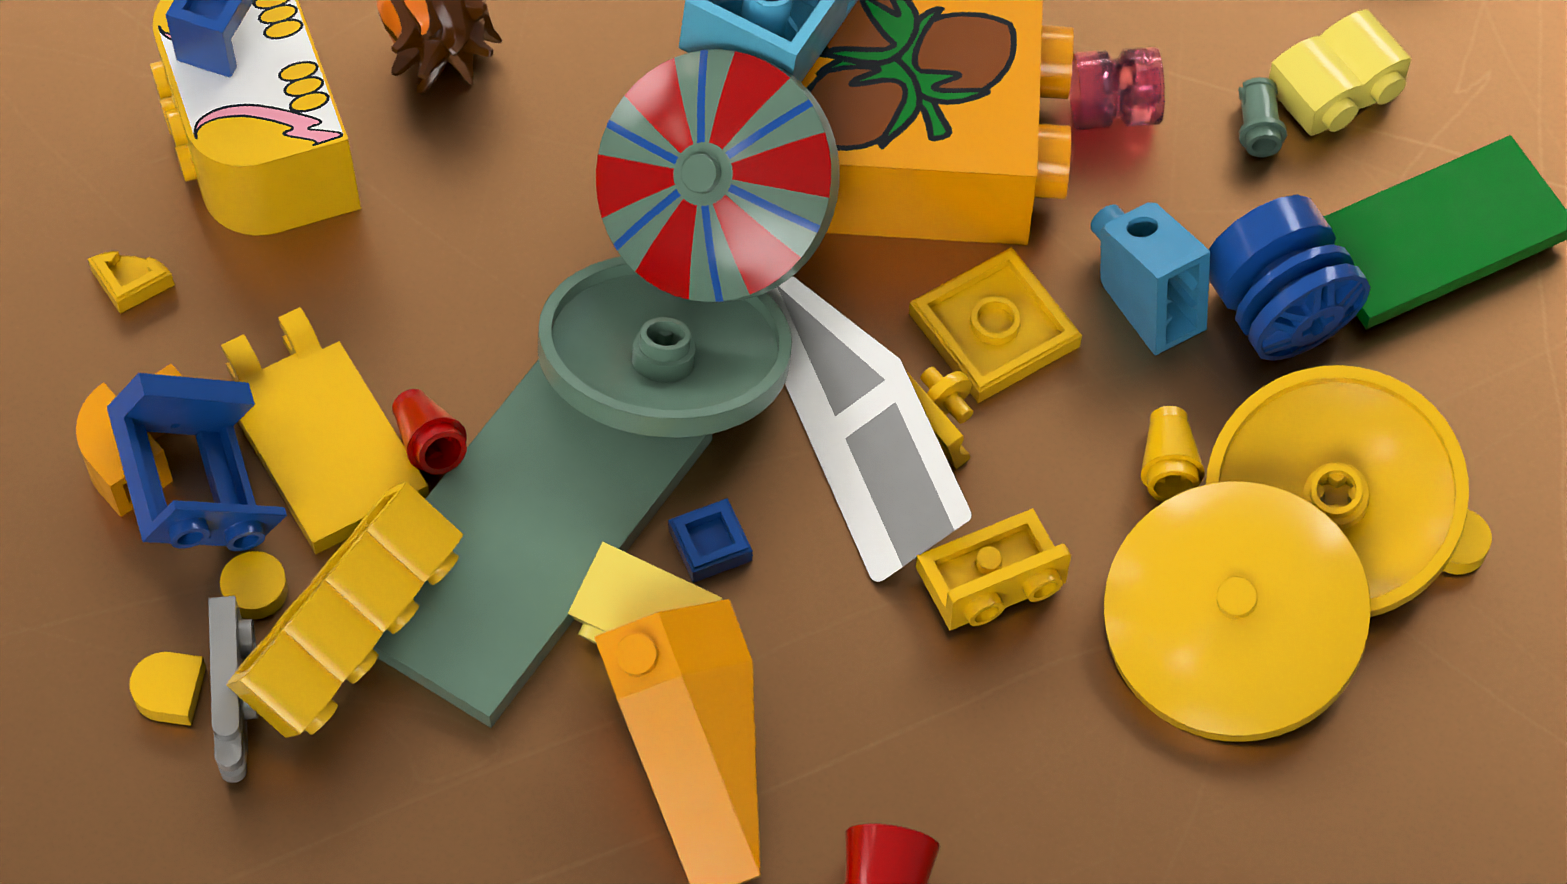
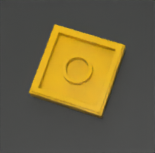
(995, 324)

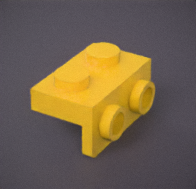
(993, 570)

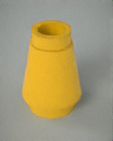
(1170, 455)

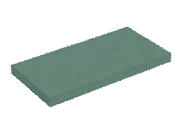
(533, 511)

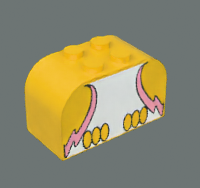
(268, 135)

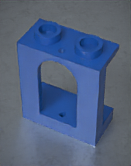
(209, 412)

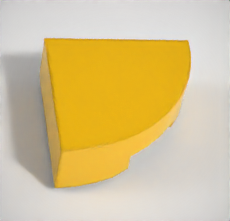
(130, 278)

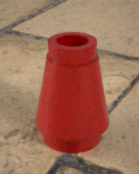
(429, 433)

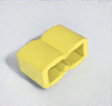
(1340, 72)

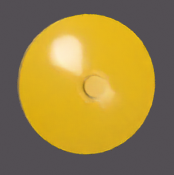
(1367, 459)
(1237, 611)

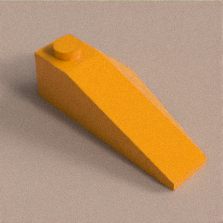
(691, 714)

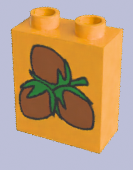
(943, 117)

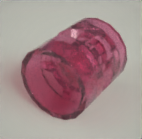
(1117, 88)

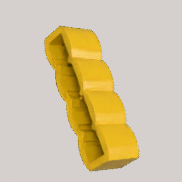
(345, 611)

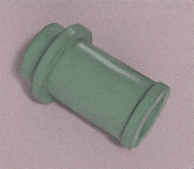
(1262, 129)

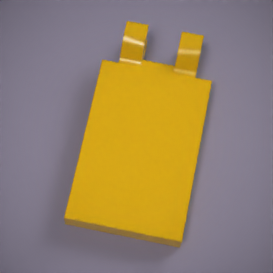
(319, 433)

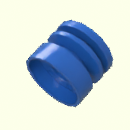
(1286, 277)

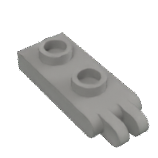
(230, 645)

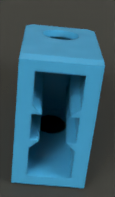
(1154, 273)

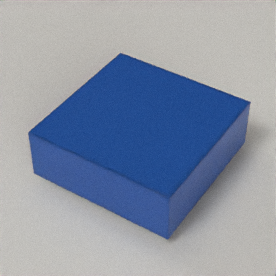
(710, 540)

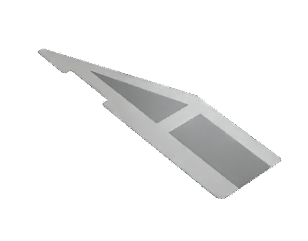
(868, 435)

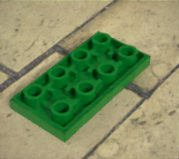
(1448, 228)

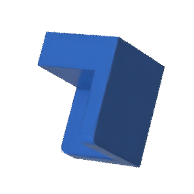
(204, 31)

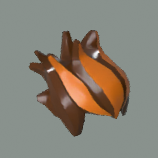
(437, 34)

